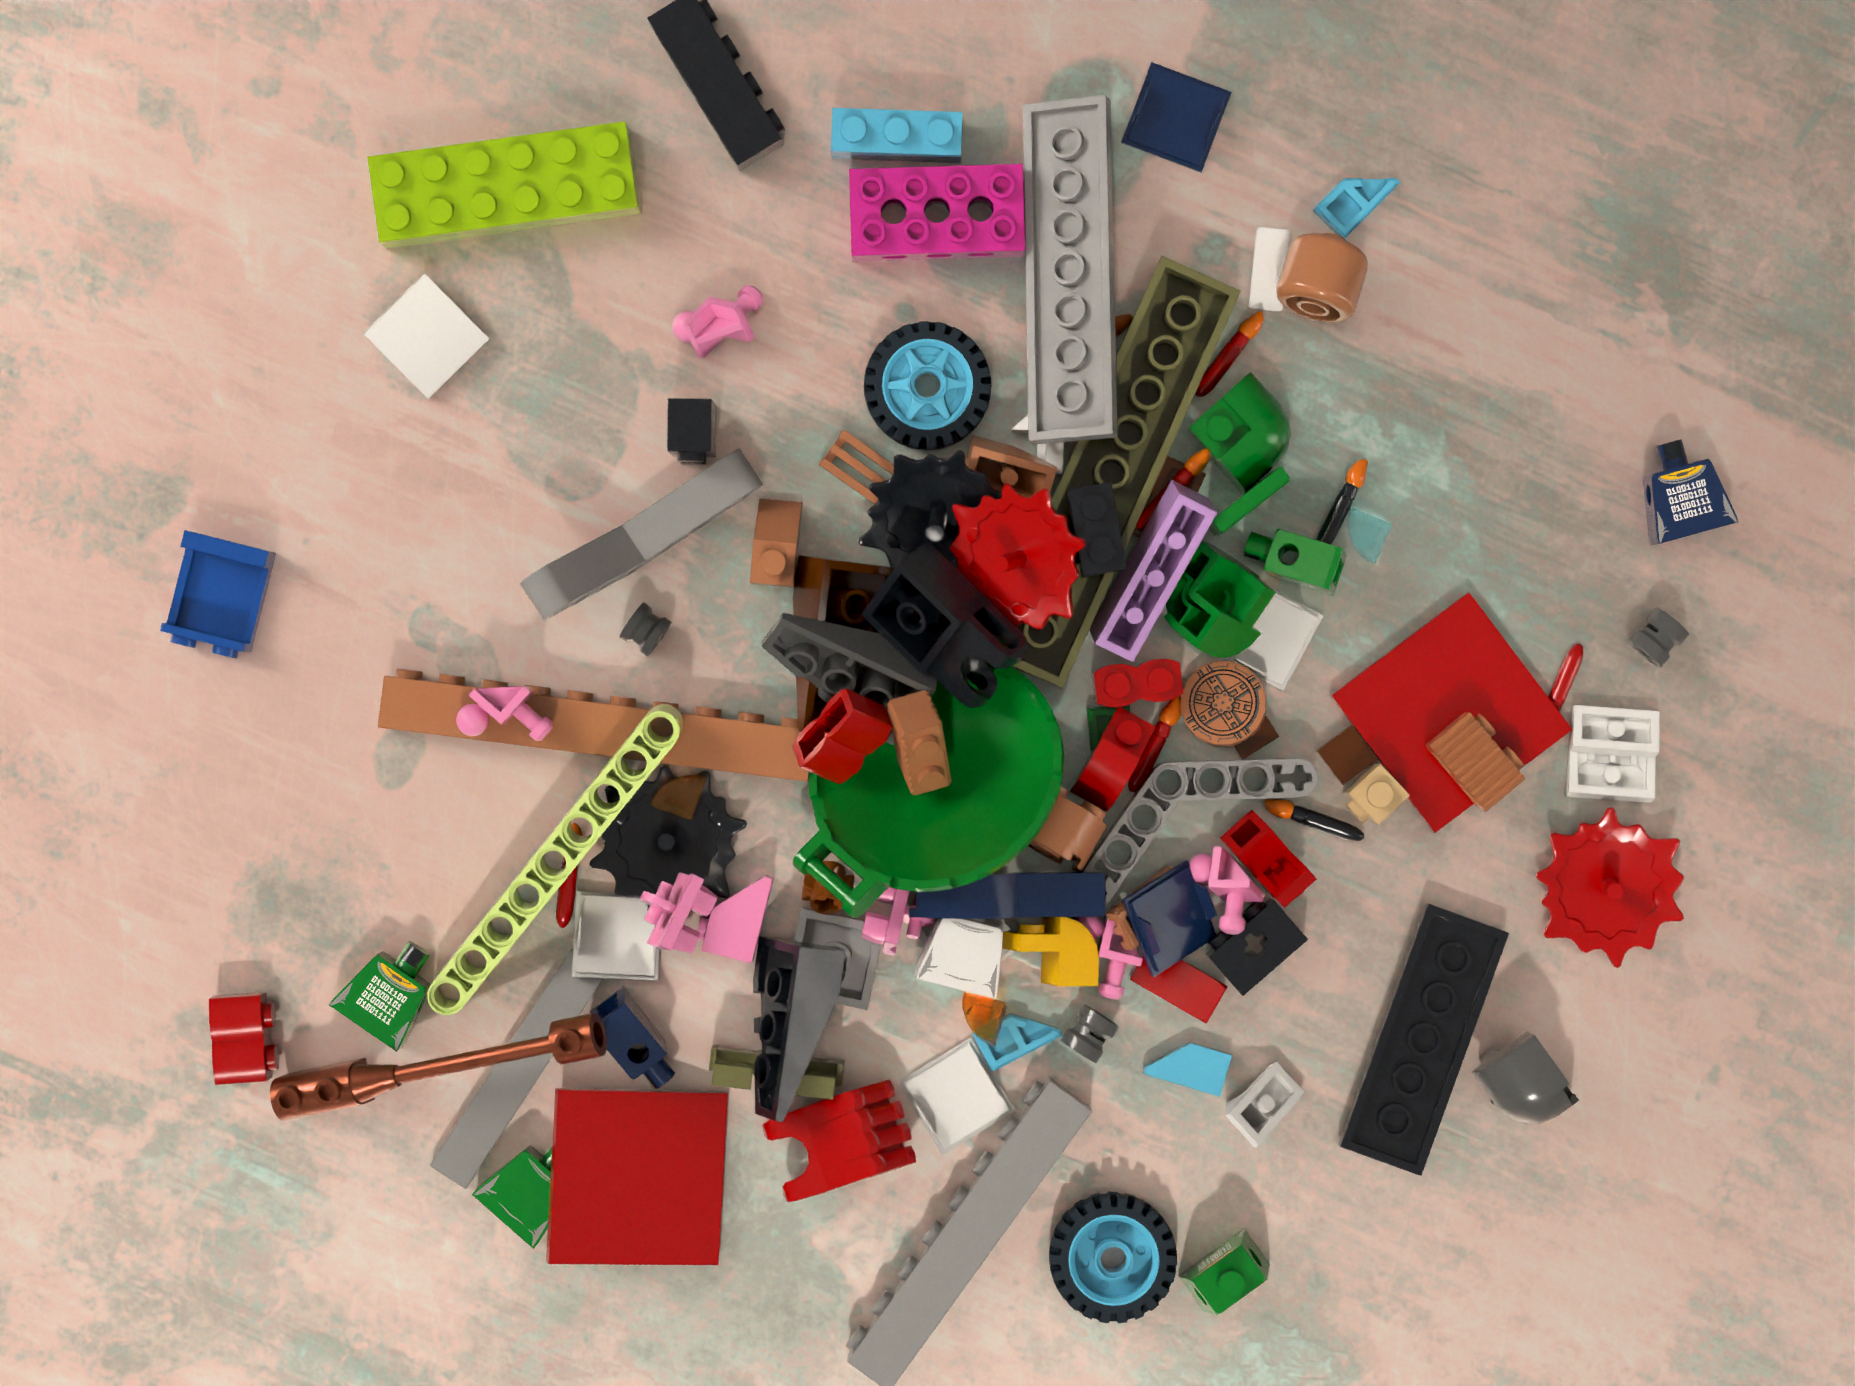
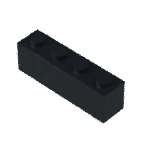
(716, 81)

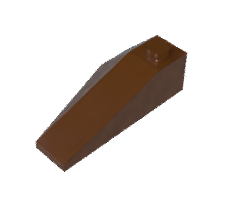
(833, 594)

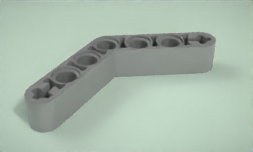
(642, 537)
(1190, 790)

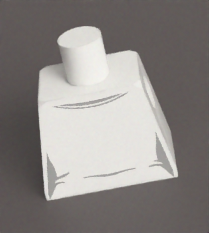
(963, 955)

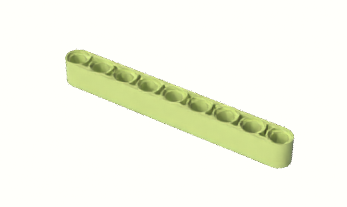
(540, 874)

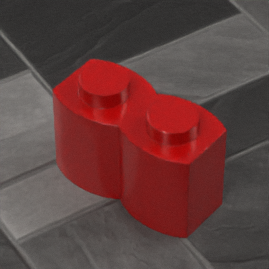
(1125, 684)
(842, 736)
(242, 1038)

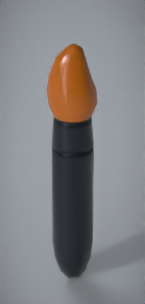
(1353, 481)
(1286, 809)

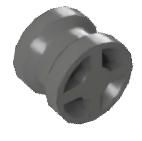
(645, 629)

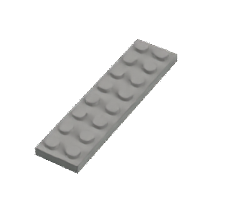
(1069, 270)

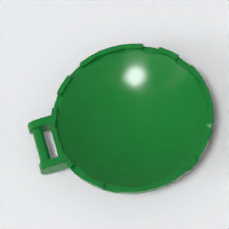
(1002, 790)

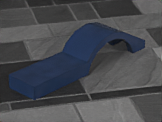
(1018, 896)

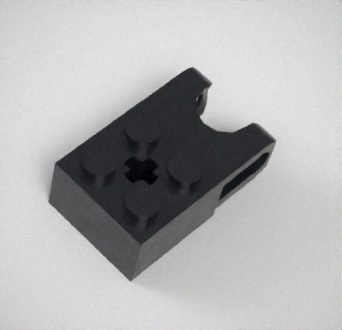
(945, 625)

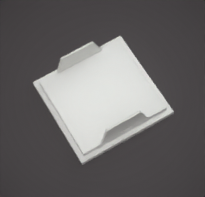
(1284, 638)
(613, 938)
(956, 1096)

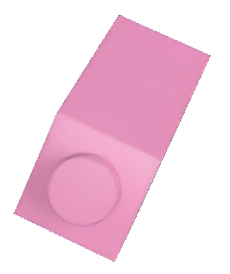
(737, 922)

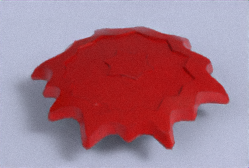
(1018, 555)
(1610, 887)

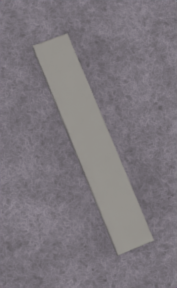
(511, 1081)

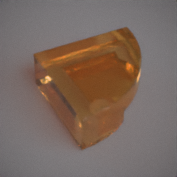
(680, 795)
(984, 1016)

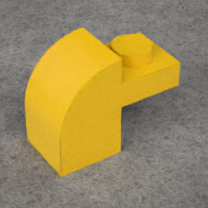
(1066, 949)

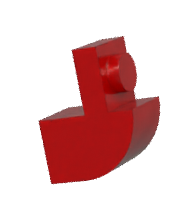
(1113, 759)
(1268, 858)

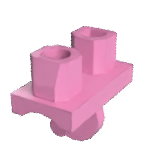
(670, 909)
(886, 929)

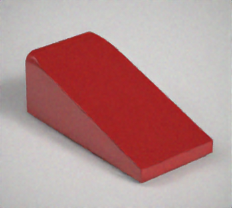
(1183, 987)

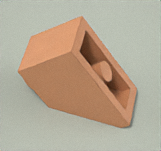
(1009, 465)
(776, 543)

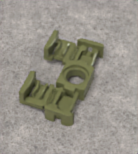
(736, 1066)

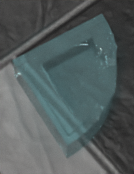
(1367, 534)

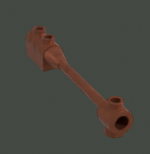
(358, 1083)

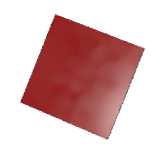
(1430, 680)
(636, 1177)

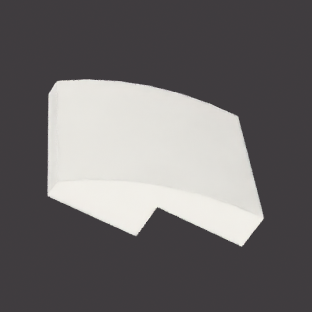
(426, 335)
(1613, 753)

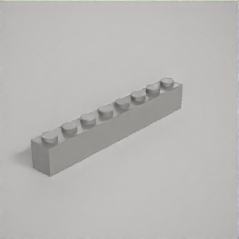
(968, 1233)

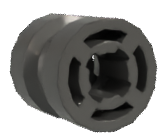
(1658, 637)
(1089, 1043)

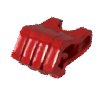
(845, 1139)

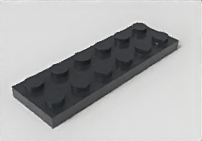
(1423, 1039)

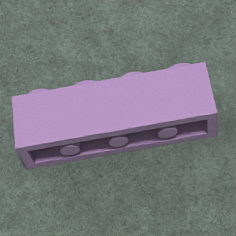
(1152, 570)

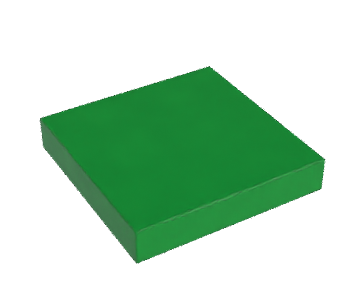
(1249, 501)

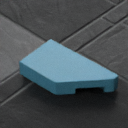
(1352, 202)
(1016, 1038)
(1193, 1067)

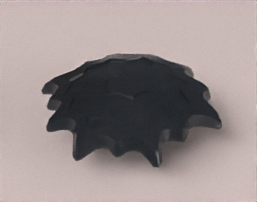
(919, 502)
(655, 845)

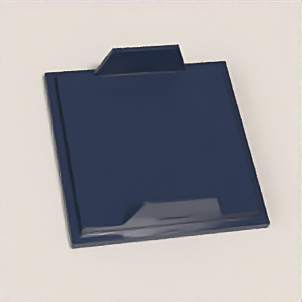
(1176, 117)
(1171, 917)

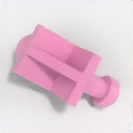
(717, 320)
(502, 705)
(1229, 883)
(1110, 948)

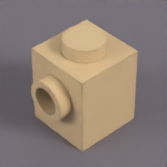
(1374, 795)

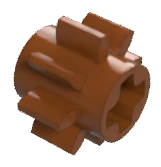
(820, 898)

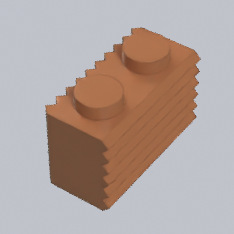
(919, 742)
(1476, 760)

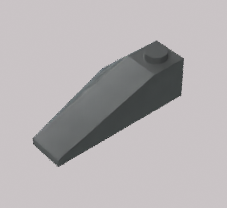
(844, 658)

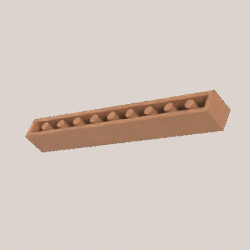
(597, 727)

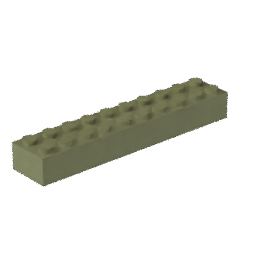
(1155, 385)

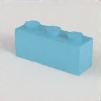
(896, 135)

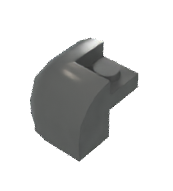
(1524, 1081)

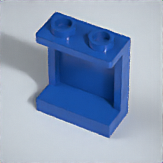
(219, 594)

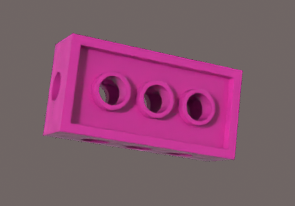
(951, 186)

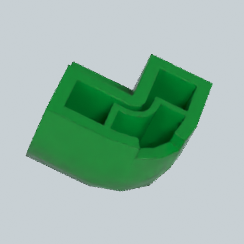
(1245, 432)
(1217, 603)

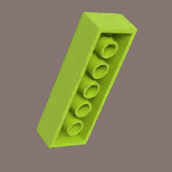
(504, 185)

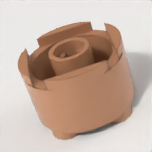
(1070, 832)

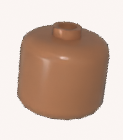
(1322, 277)

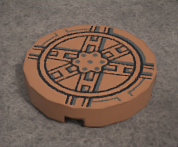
(1223, 703)

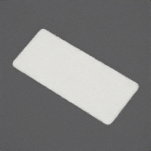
(1268, 260)

